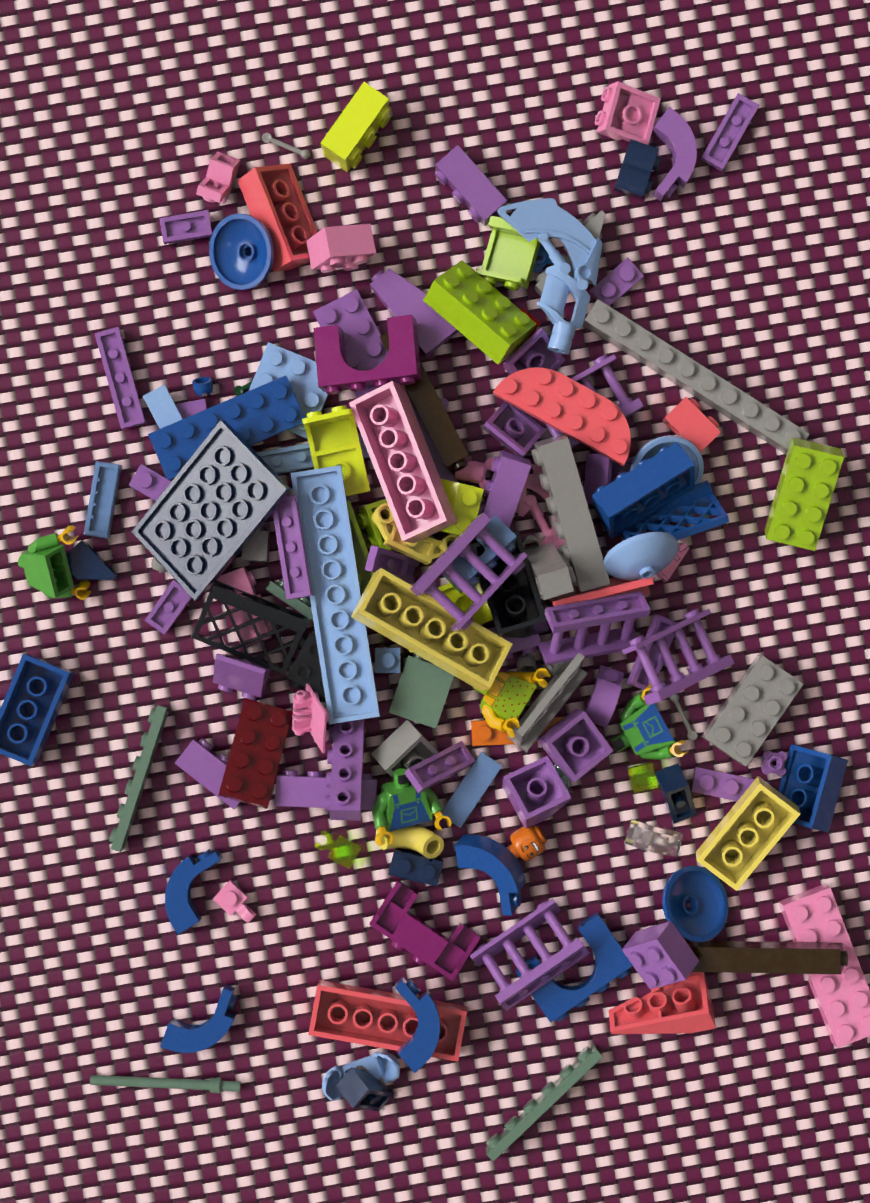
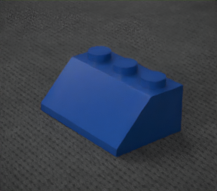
(813, 785)

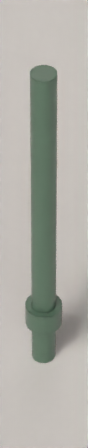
(215, 1085)

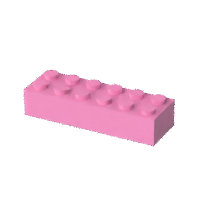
(403, 462)
(840, 997)

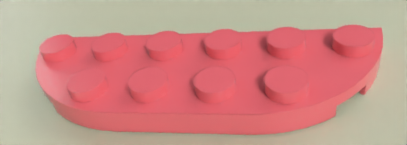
(569, 409)

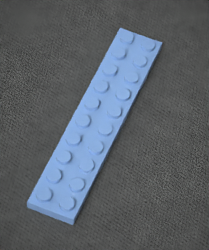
(336, 592)

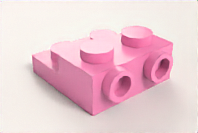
(627, 113)

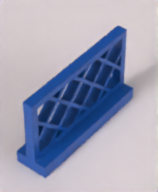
(680, 510)

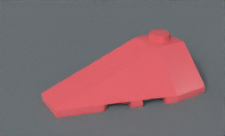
(667, 1009)

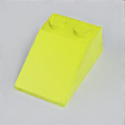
(464, 502)

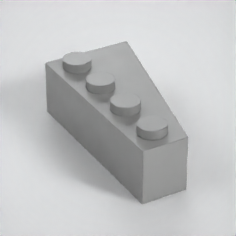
(550, 571)

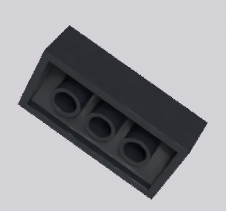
(516, 602)

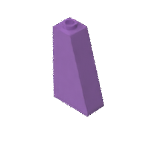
(404, 299)

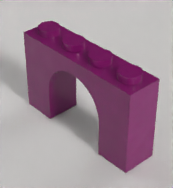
(400, 364)

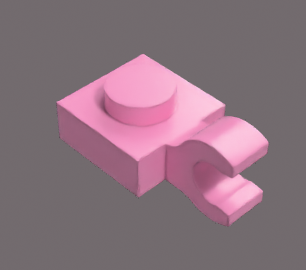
(232, 900)

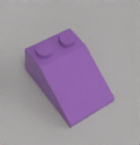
(240, 675)

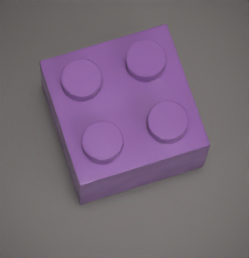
(660, 955)

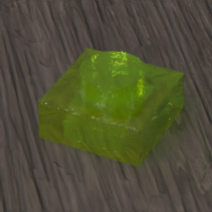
(642, 777)

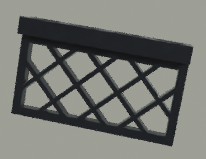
(259, 607)

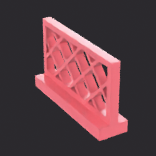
(616, 587)

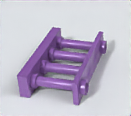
(625, 404)
(444, 566)
(592, 613)
(696, 671)
(551, 964)

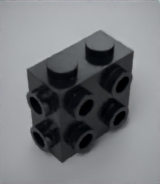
(306, 667)

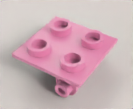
(310, 716)

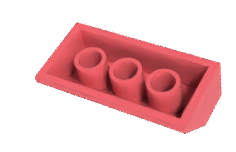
(279, 204)

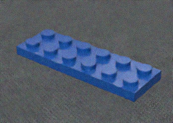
(252, 415)

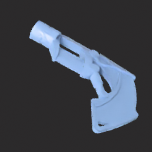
(546, 220)

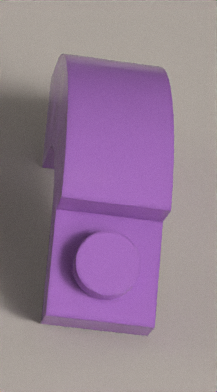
(680, 139)

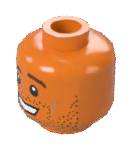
(527, 843)

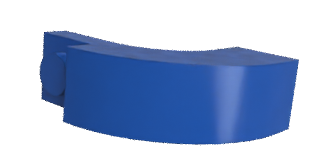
(496, 861)
(178, 899)
(193, 1038)
(424, 1041)

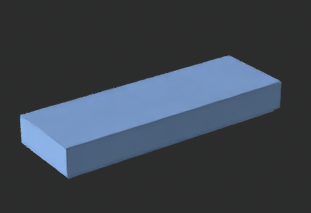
(471, 789)

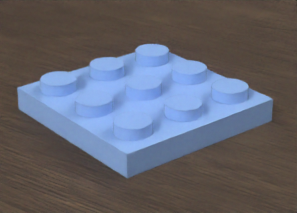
(302, 377)

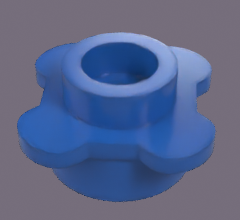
(540, 264)

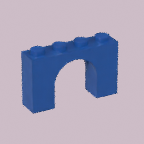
(610, 963)

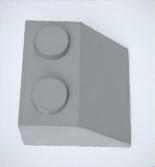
(403, 749)

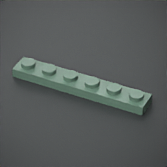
(136, 786)
(536, 1108)

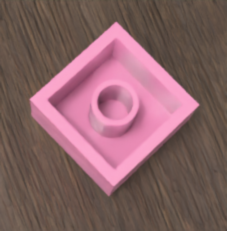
(341, 247)

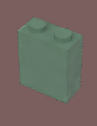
(421, 692)

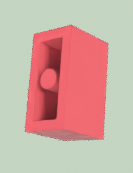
(690, 423)

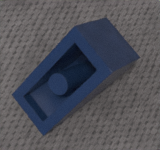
(88, 565)
(676, 793)
(363, 1090)

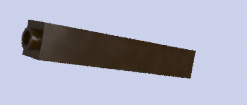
(436, 420)
(769, 957)

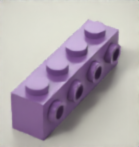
(346, 770)

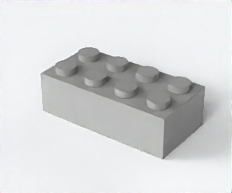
(752, 710)

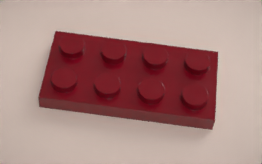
(255, 753)

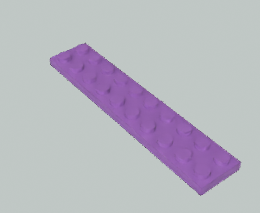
(366, 351)

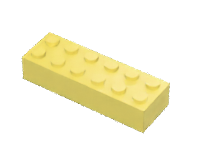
(424, 629)

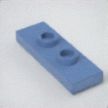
(102, 499)

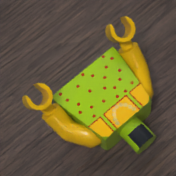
(509, 697)

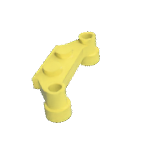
(422, 550)

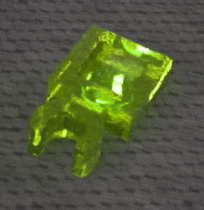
(342, 851)

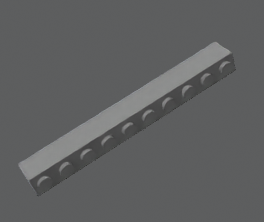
(692, 377)

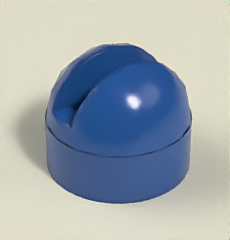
(202, 385)

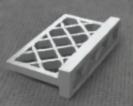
(549, 704)

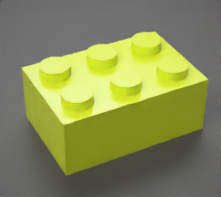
(356, 127)

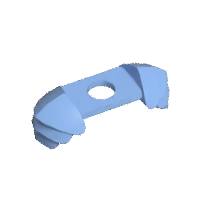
(379, 1065)

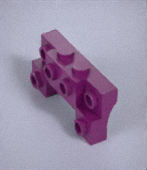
(418, 937)

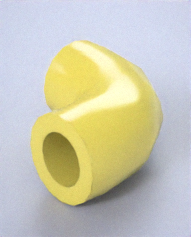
(416, 839)

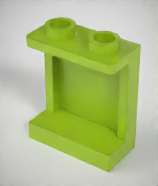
(508, 256)

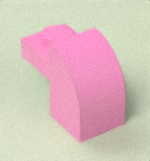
(219, 178)

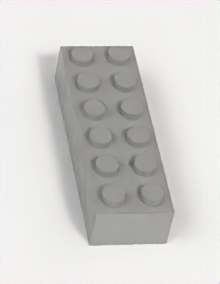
(571, 511)

